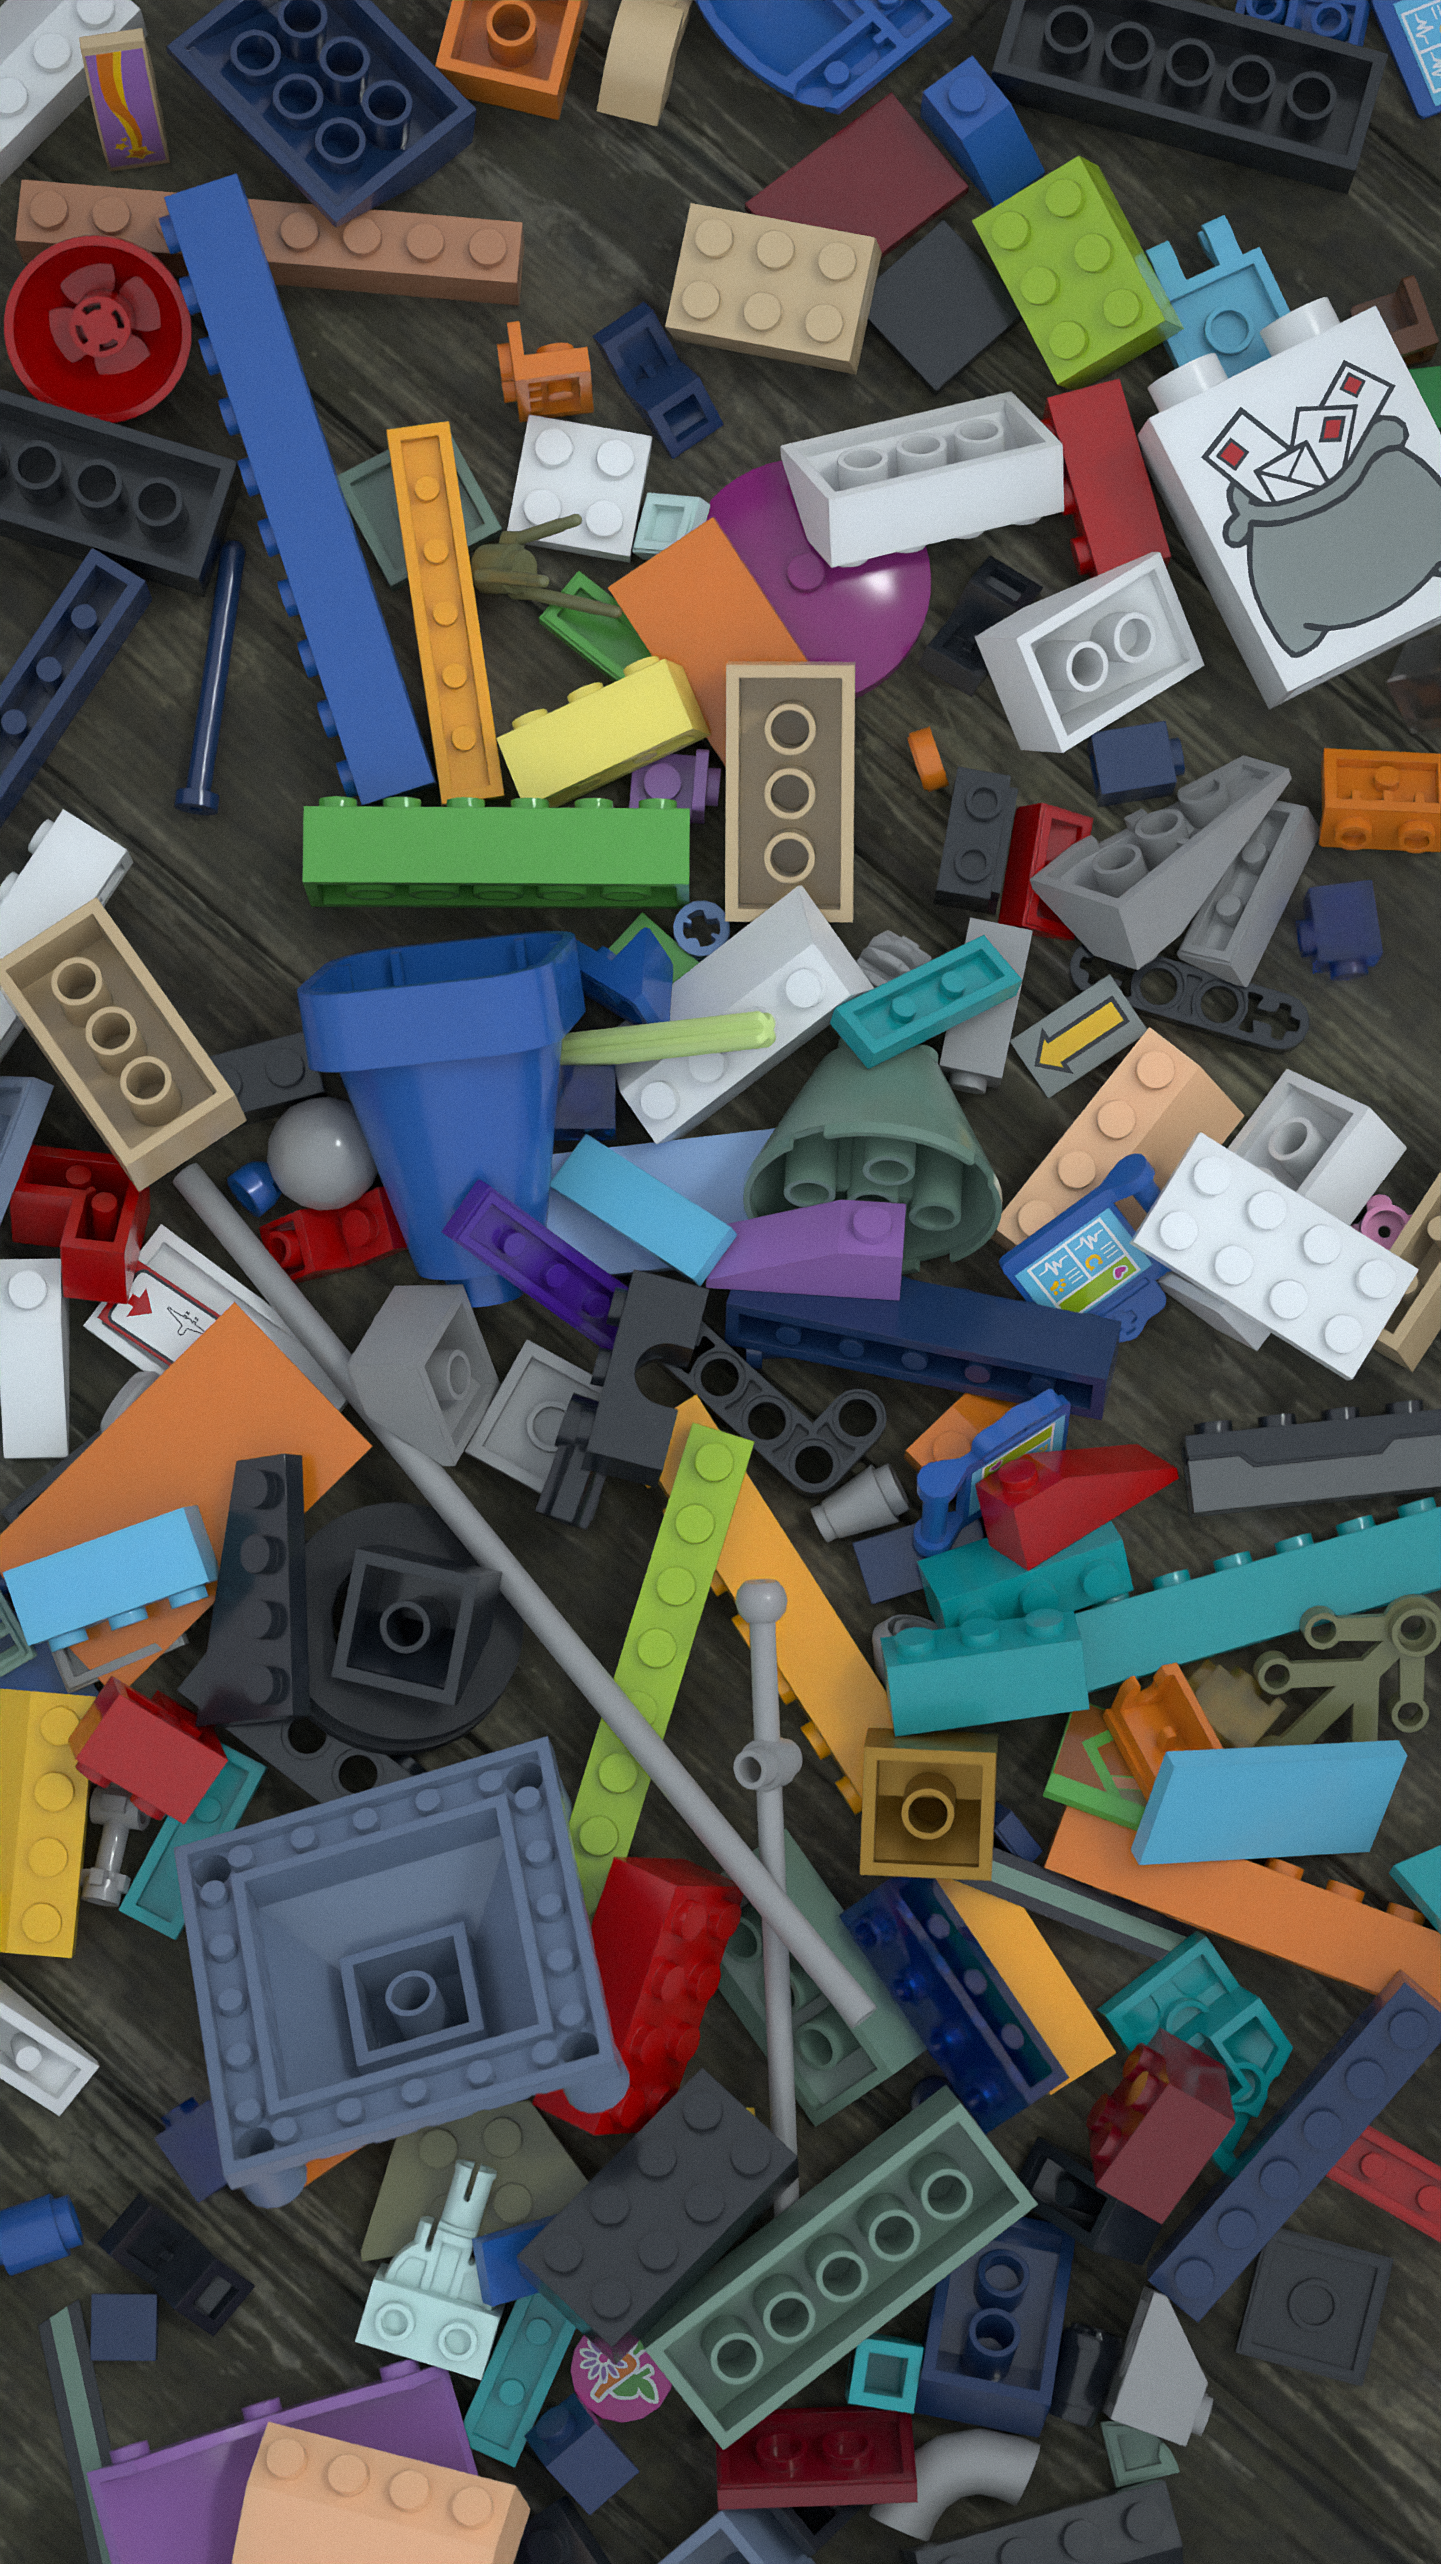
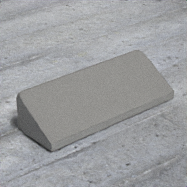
(1251, 896)

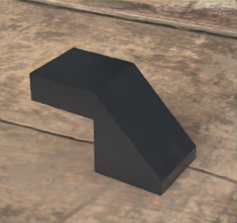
(987, 599)
(176, 2264)

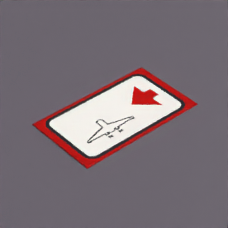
(159, 1316)

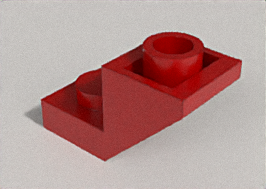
(334, 1240)

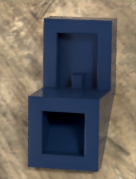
(657, 381)

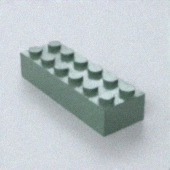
(836, 2266)

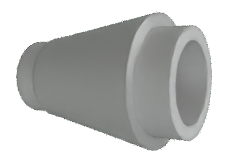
(862, 1504)

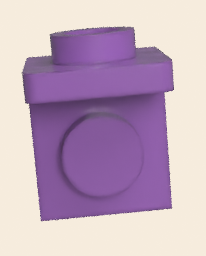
(681, 779)

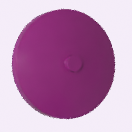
(833, 613)

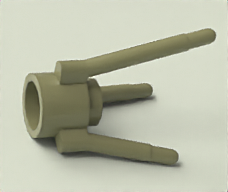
(513, 570)

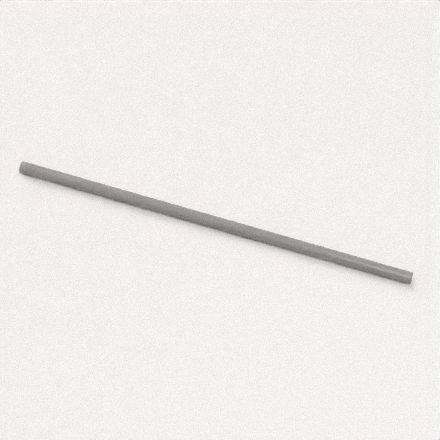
(536, 1610)

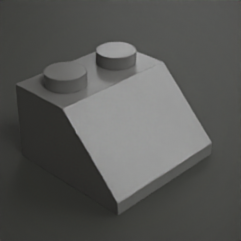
(425, 1370)
(1159, 2377)

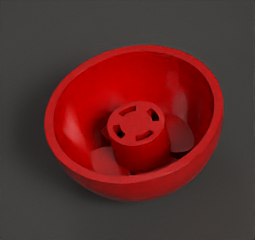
(86, 357)

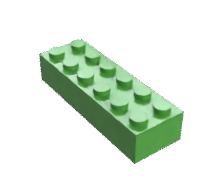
(496, 854)

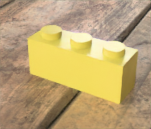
(603, 732)

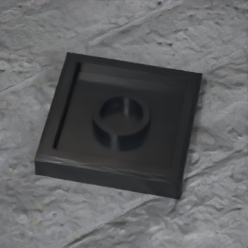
(940, 308)
(1314, 2306)

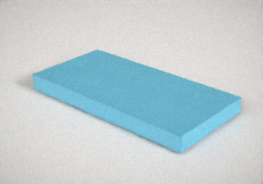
(1268, 1802)

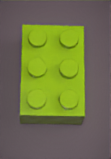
(1077, 274)

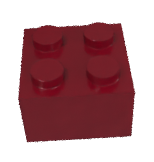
(1159, 2124)

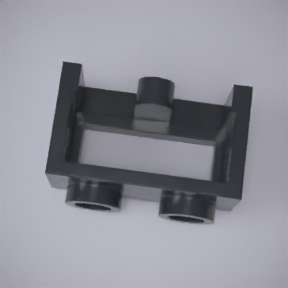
(976, 841)

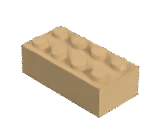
(789, 786)
(118, 1044)

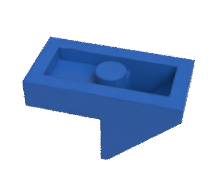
(633, 982)

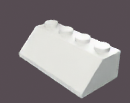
(45, 68)
(924, 479)
(776, 965)
(1319, 1148)

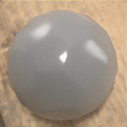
(320, 1154)

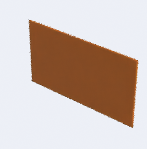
(178, 1449)

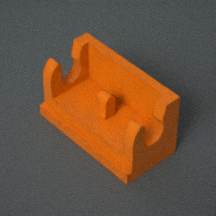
(1157, 1722)

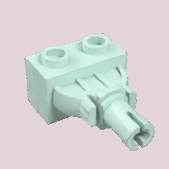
(430, 2295)

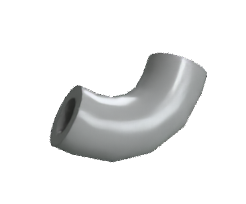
(961, 2467)

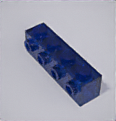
(954, 1998)

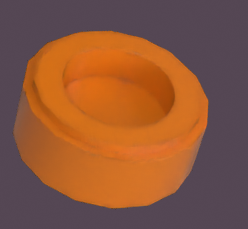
(927, 759)

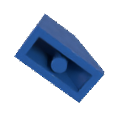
(981, 132)

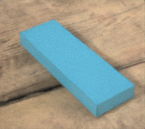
(643, 1209)

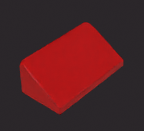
(1038, 838)

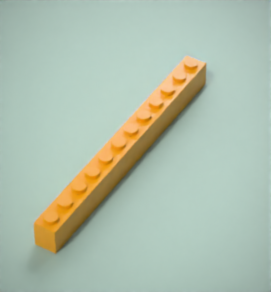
(842, 1700)

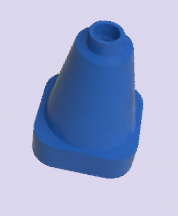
(451, 1077)

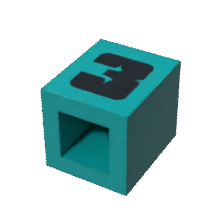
(884, 2373)

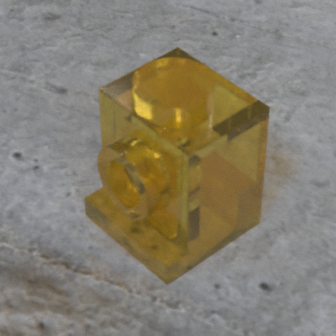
(1233, 1704)

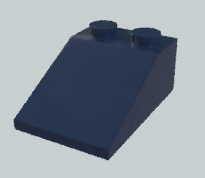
(998, 2331)

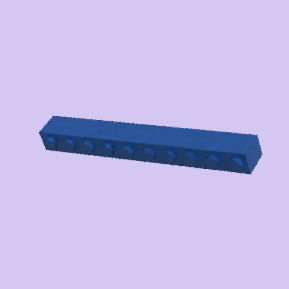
(299, 491)

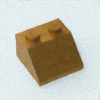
(929, 1804)

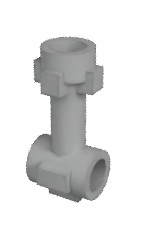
(115, 1811)

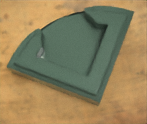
(1135, 2454)

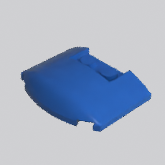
(823, 48)

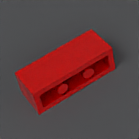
(1104, 479)

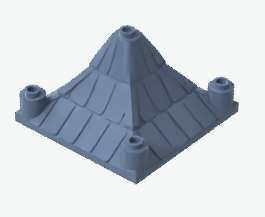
(394, 1966)

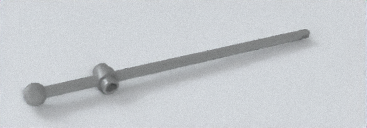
(767, 1767)

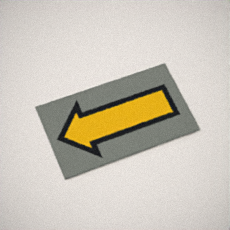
(1079, 1036)

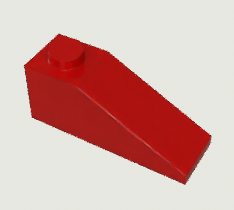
(1060, 1496)

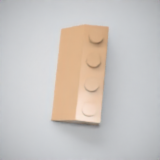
(1146, 1108)

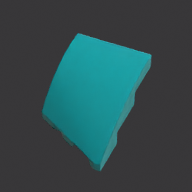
(1205, 2007)

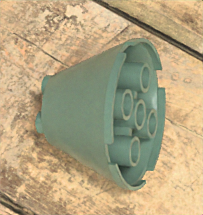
(882, 1139)

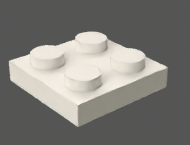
(586, 473)

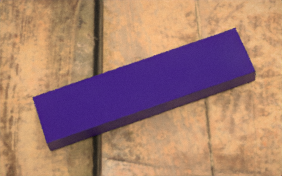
(535, 1261)

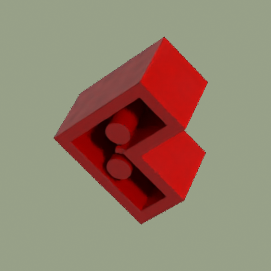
(88, 1212)
(147, 1750)

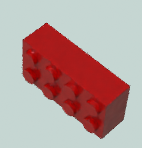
(659, 1964)

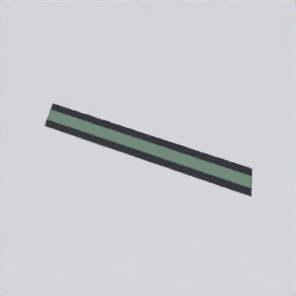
(1082, 1906)
(78, 2415)

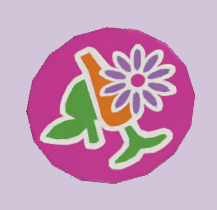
(620, 2390)

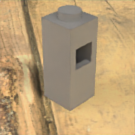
(978, 1047)

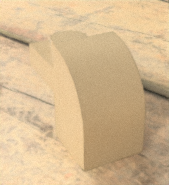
(642, 58)

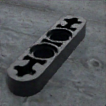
(1186, 1008)

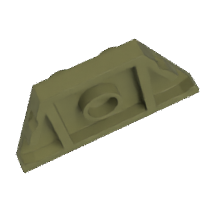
(531, 2181)

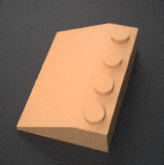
(361, 2505)

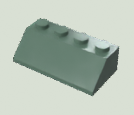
(829, 2056)

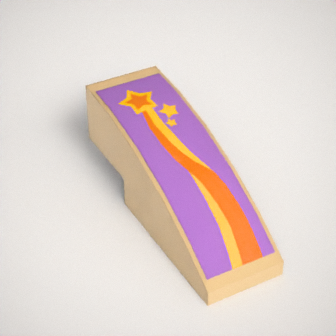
(125, 99)

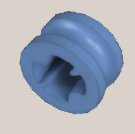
(712, 914)

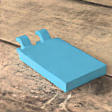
(1223, 305)

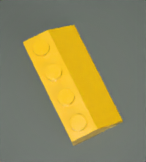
(41, 1822)

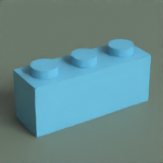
(113, 1578)

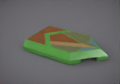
(1093, 1773)

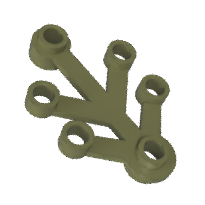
(1356, 1680)

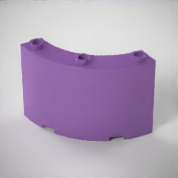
(190, 2494)

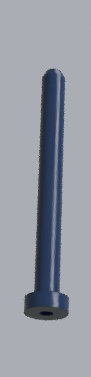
(197, 795)

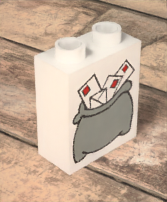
(1305, 495)

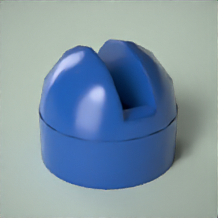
(254, 1187)

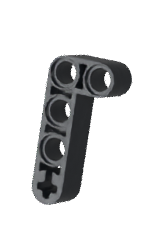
(799, 1433)

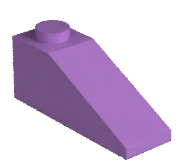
(818, 1250)

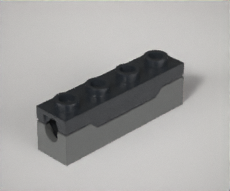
(1313, 1461)

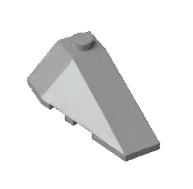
(1152, 878)

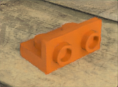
(545, 383)
(1381, 800)

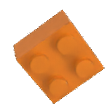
(512, 51)

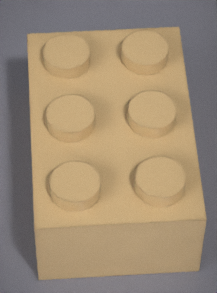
(773, 288)

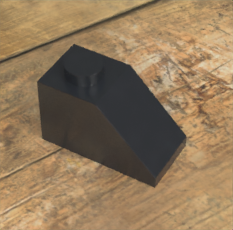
(1070, 2200)

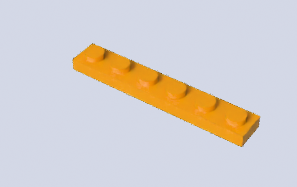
(445, 612)

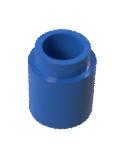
(38, 2232)

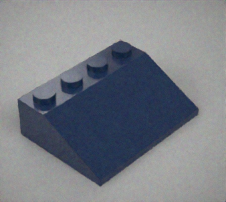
(329, 97)

